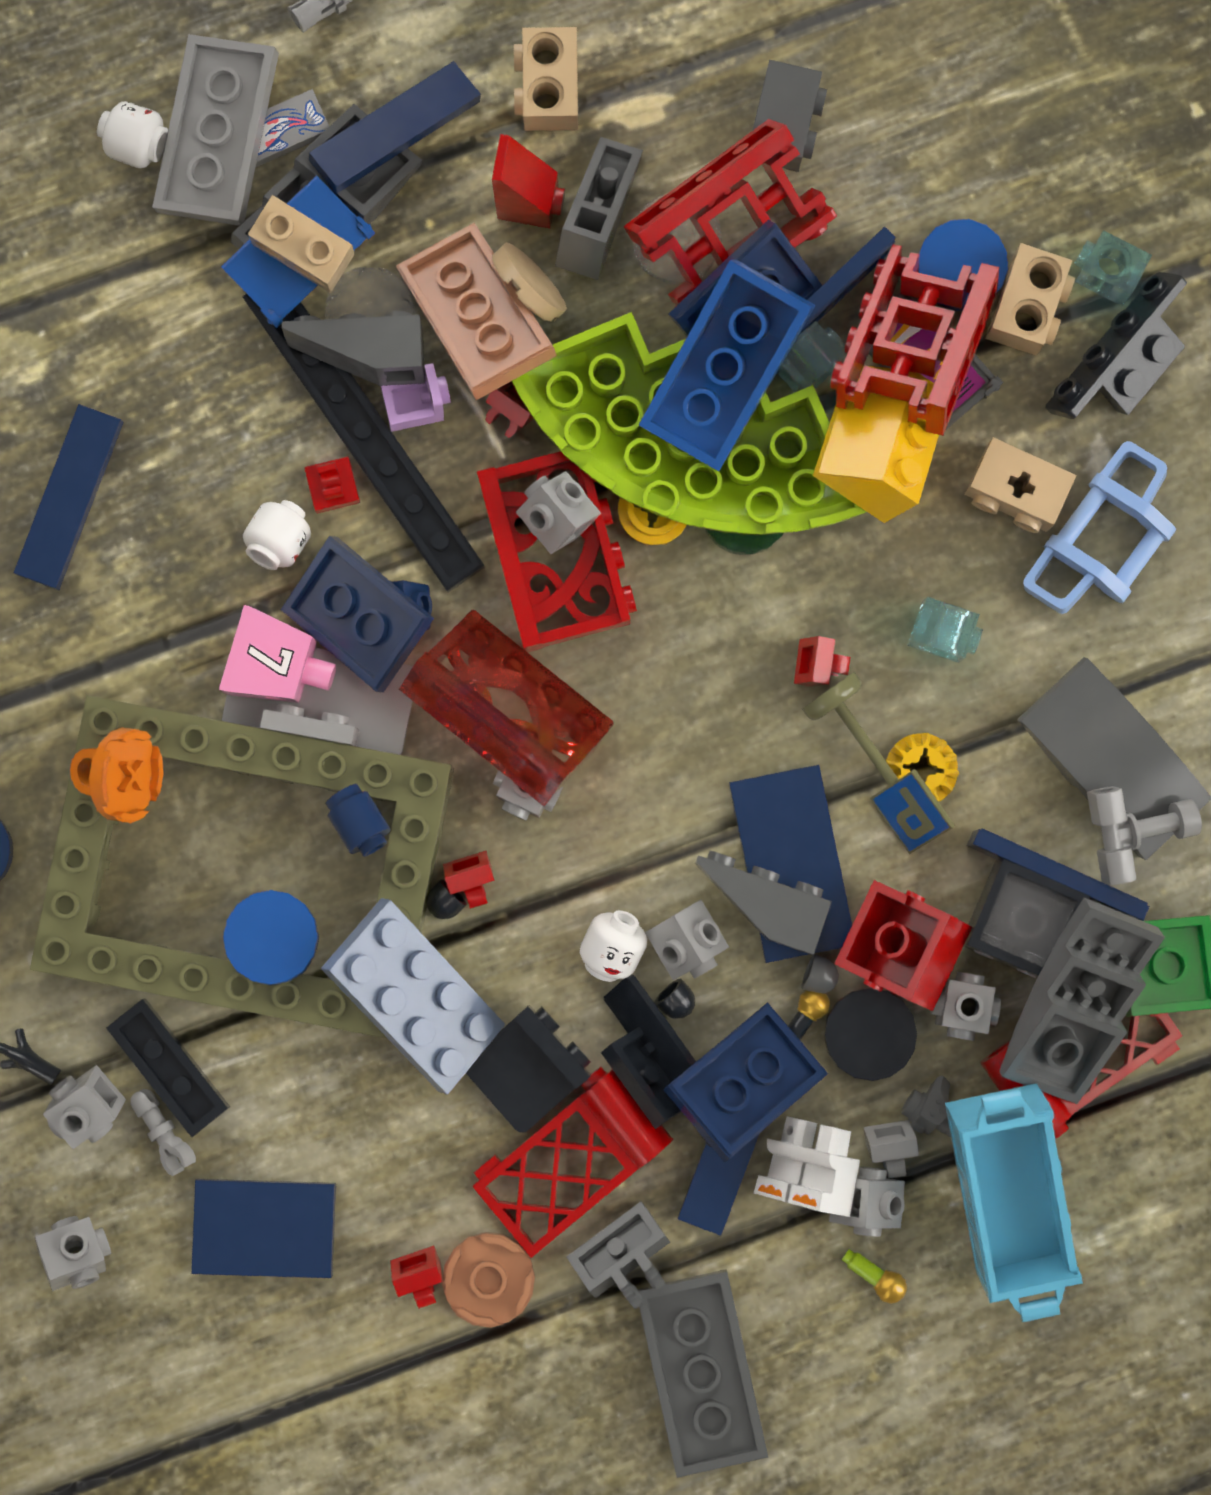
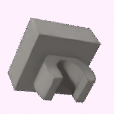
(890, 1145)

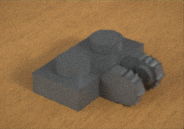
(620, 1250)

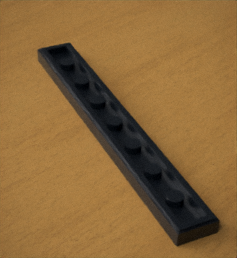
(380, 459)

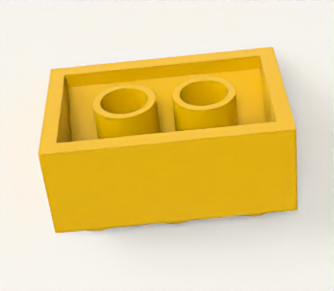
(877, 454)

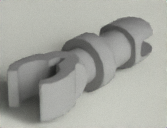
(170, 1146)

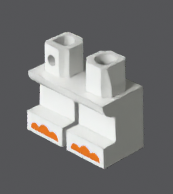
(809, 1176)

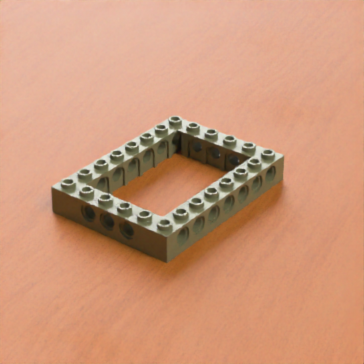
(84, 837)

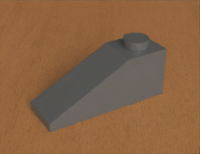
(598, 208)

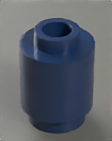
(357, 820)

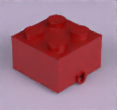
(903, 945)

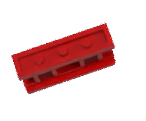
(716, 189)
(949, 346)

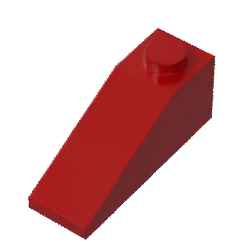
(525, 186)

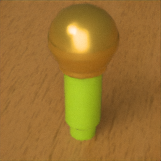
(888, 1284)

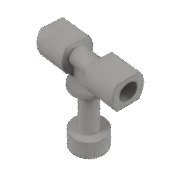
(1123, 832)

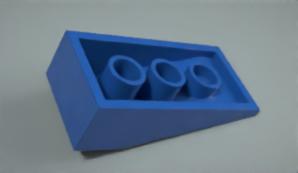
(726, 364)

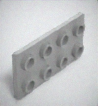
(345, 714)

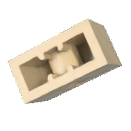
(1043, 486)

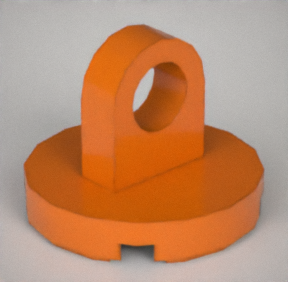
(122, 774)

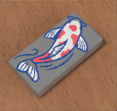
(291, 126)

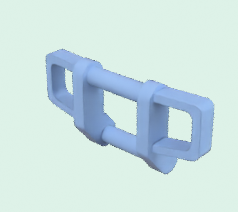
(1093, 571)

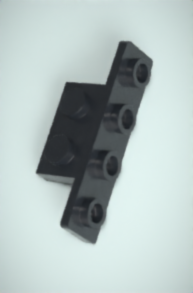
(1128, 355)
(649, 1053)

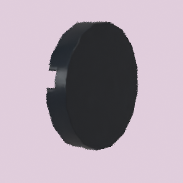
(870, 1034)

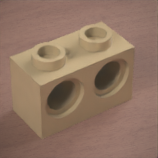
(556, 78)
(301, 244)
(1023, 297)

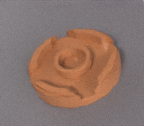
(488, 1279)

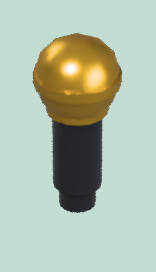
(810, 1008)

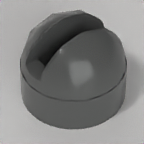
(820, 975)

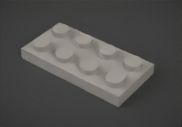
(215, 130)

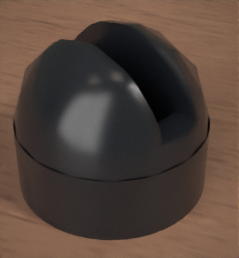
(442, 904)
(676, 1000)

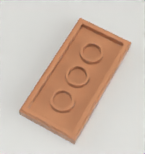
(475, 312)

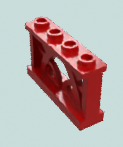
(534, 607)

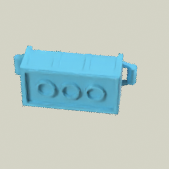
(1014, 1197)

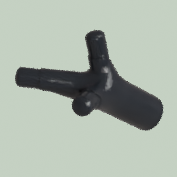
(25, 1058)

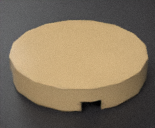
(533, 285)

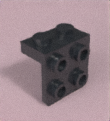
(528, 1068)

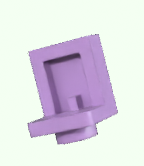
(416, 403)

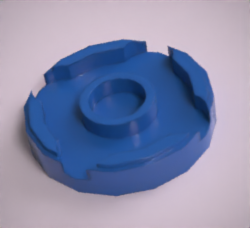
(962, 244)
(271, 937)

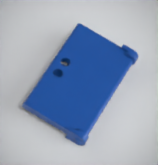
(272, 283)

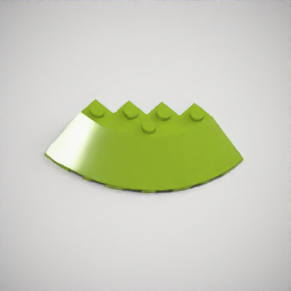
(592, 411)

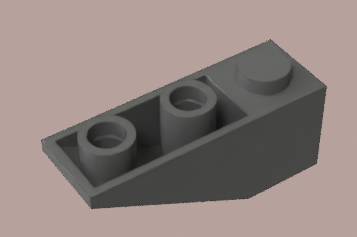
(373, 348)
(775, 910)

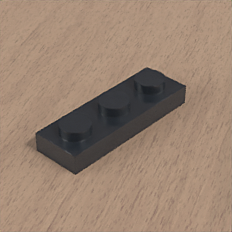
(168, 1067)

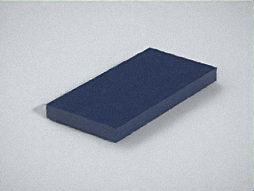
(790, 832)

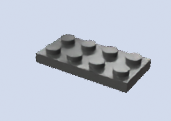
(702, 1374)

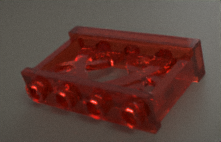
(512, 746)

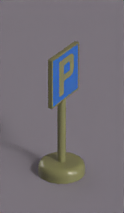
(907, 801)

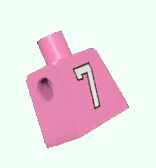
(272, 660)

